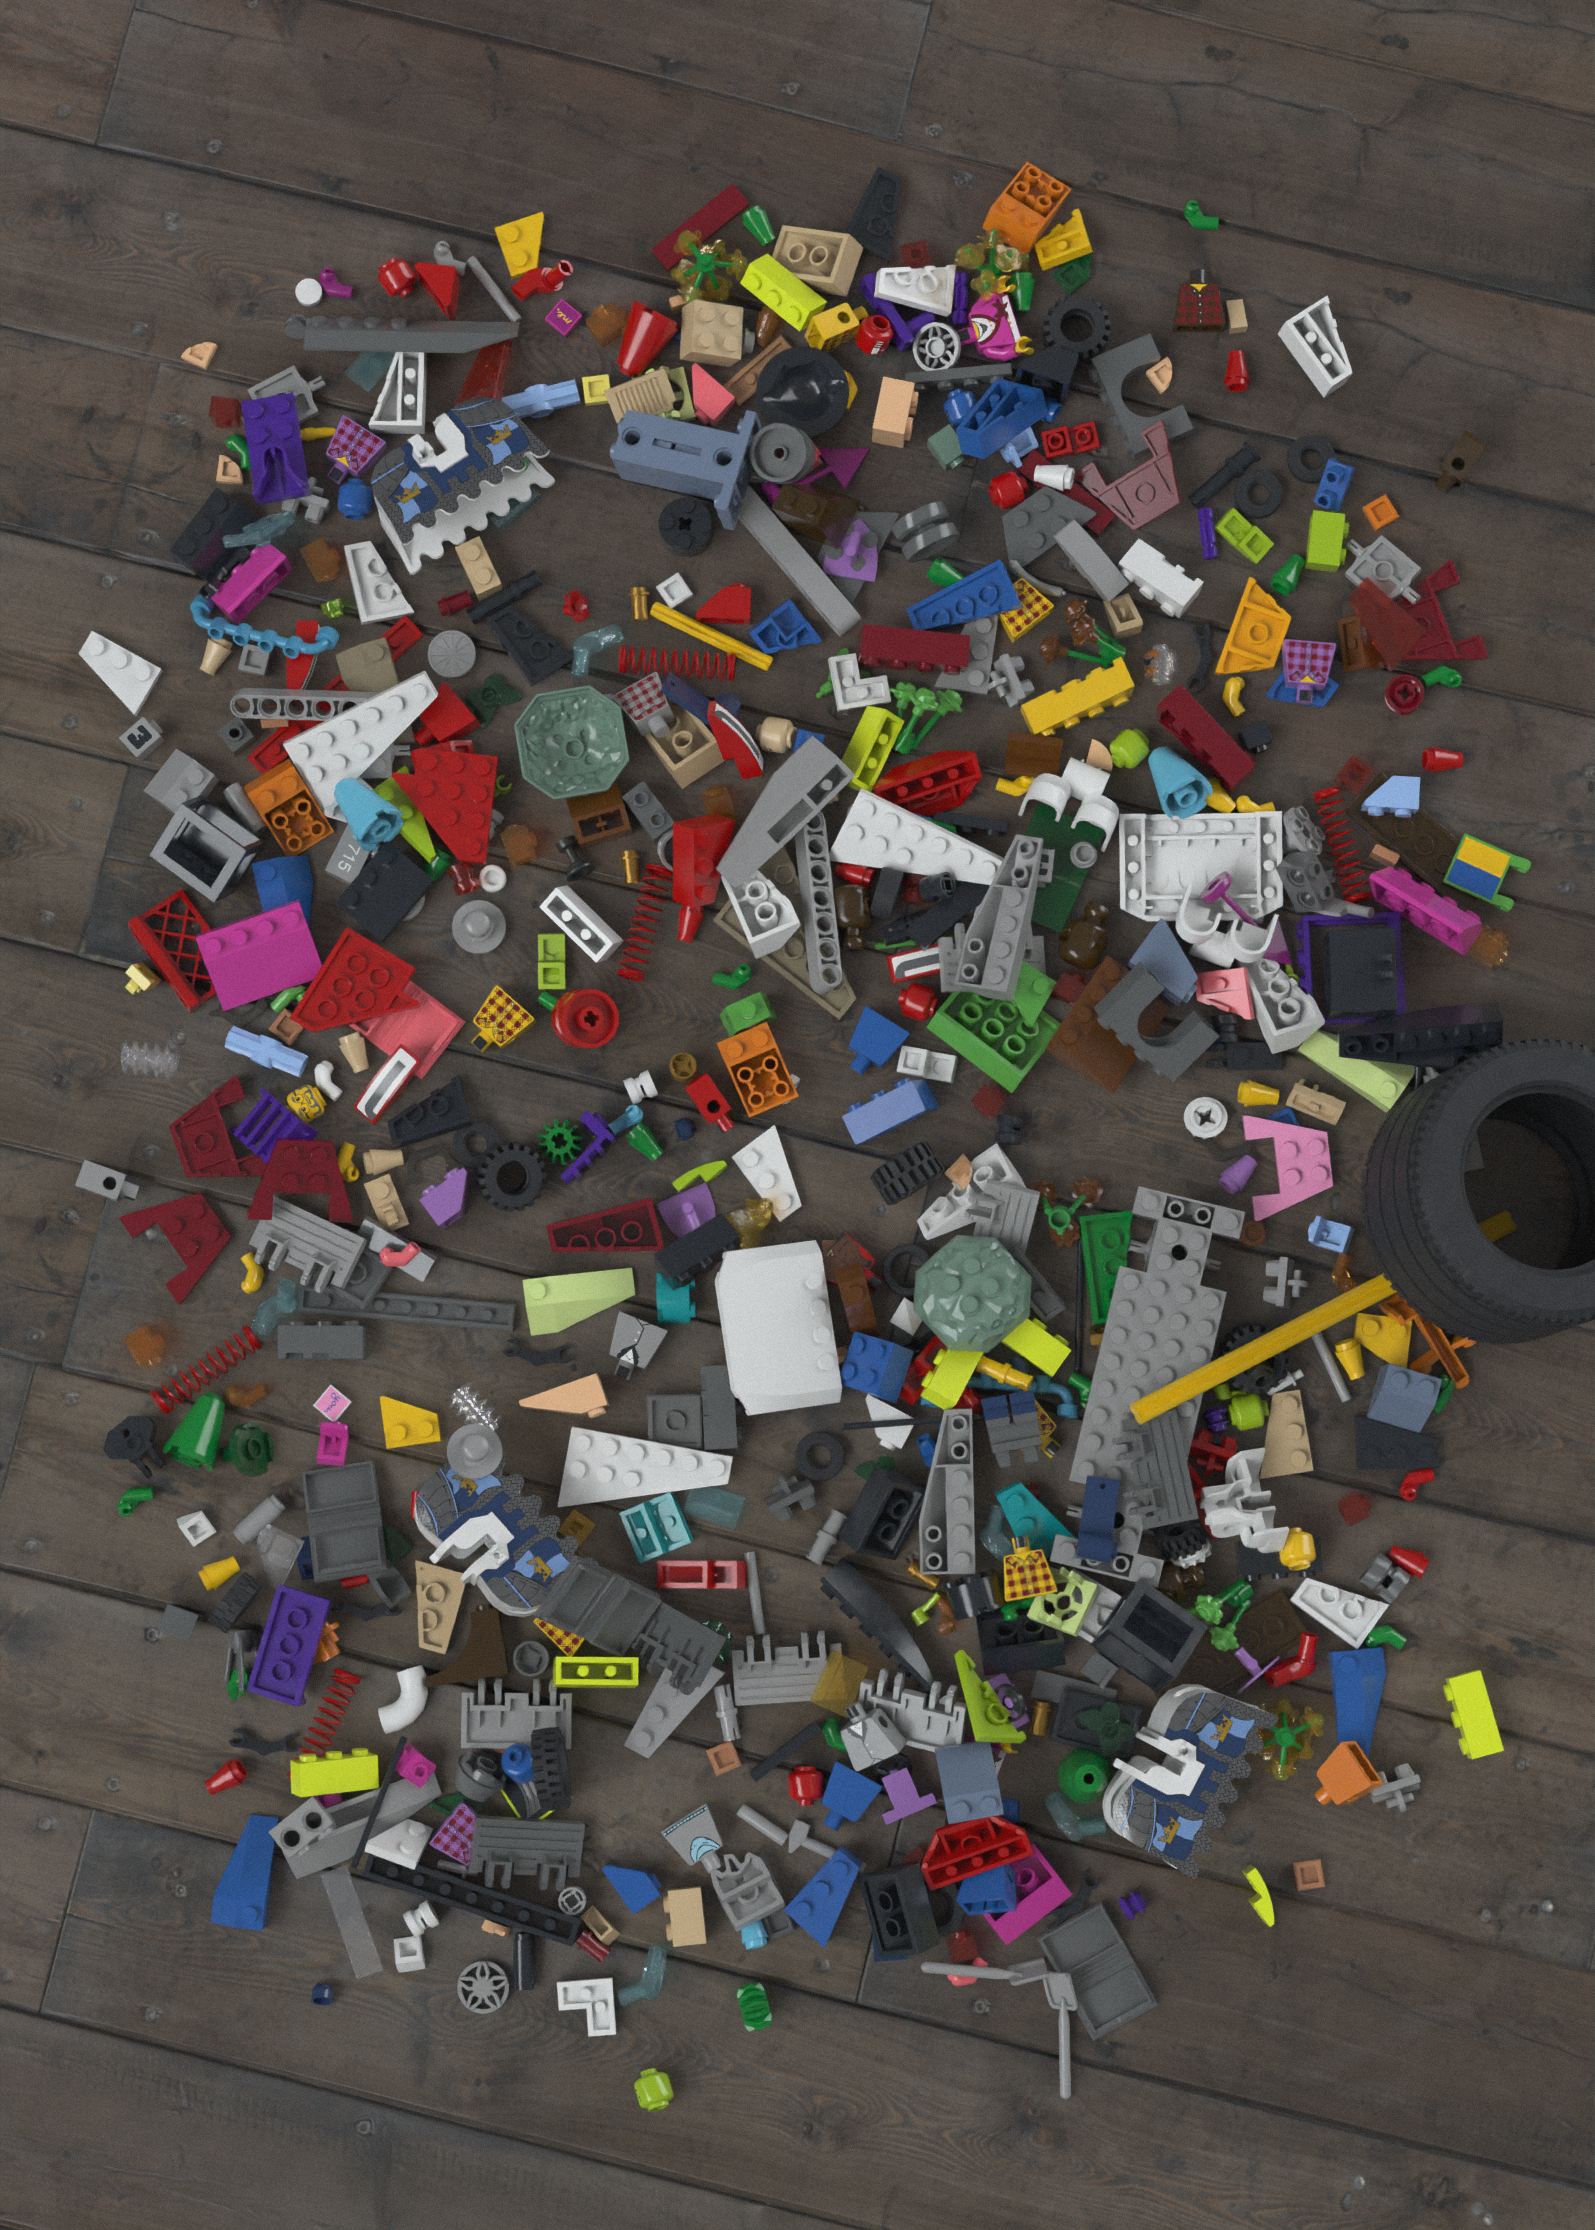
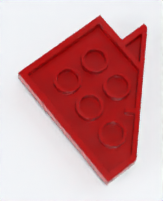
(455, 798)
(355, 986)

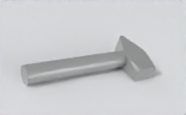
(798, 1837)

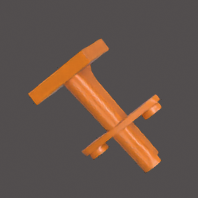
(1441, 1347)

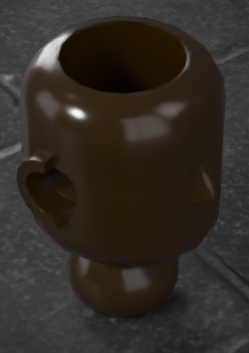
(852, 915)
(1085, 939)
(1175, 1582)

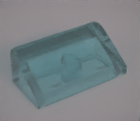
(369, 368)
(714, 1506)

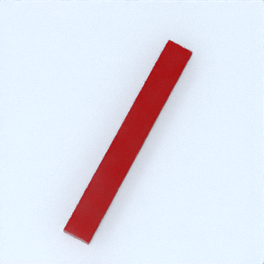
(272, 752)

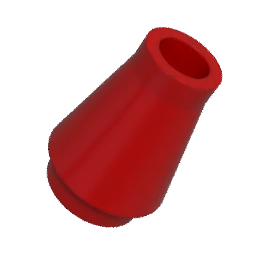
(1236, 373)
(1439, 759)
(855, 874)
(689, 922)
(1409, 1560)
(228, 1776)

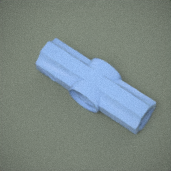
(543, 399)
(266, 1051)

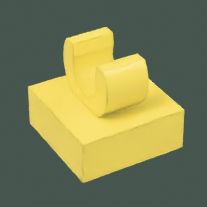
(594, 389)
(141, 978)

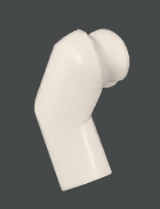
(323, 1080)

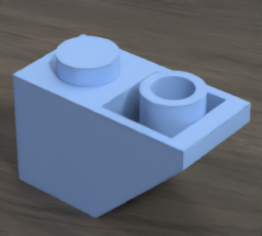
(1396, 796)

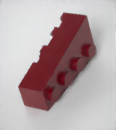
(912, 649)
(1205, 738)
(609, 1230)

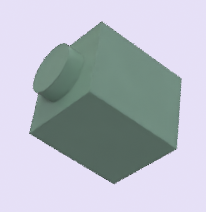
(946, 448)

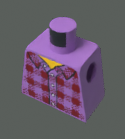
(353, 450)
(1306, 666)
(456, 1833)

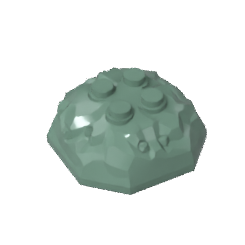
(571, 742)
(972, 1293)

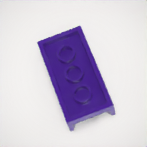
(275, 449)
(289, 1645)

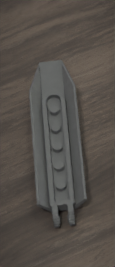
(396, 334)

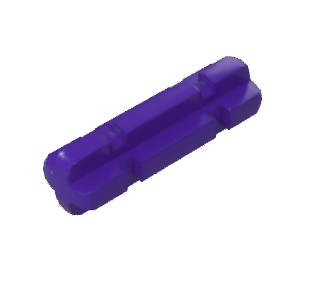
(960, 299)
(1207, 533)

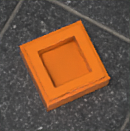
(1380, 512)

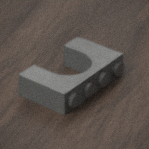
(1111, 372)
(1168, 1053)

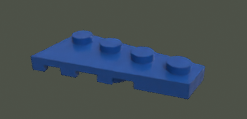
(970, 599)

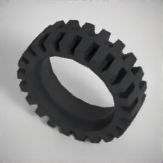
(550, 1769)

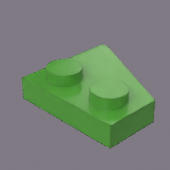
(1032, 992)

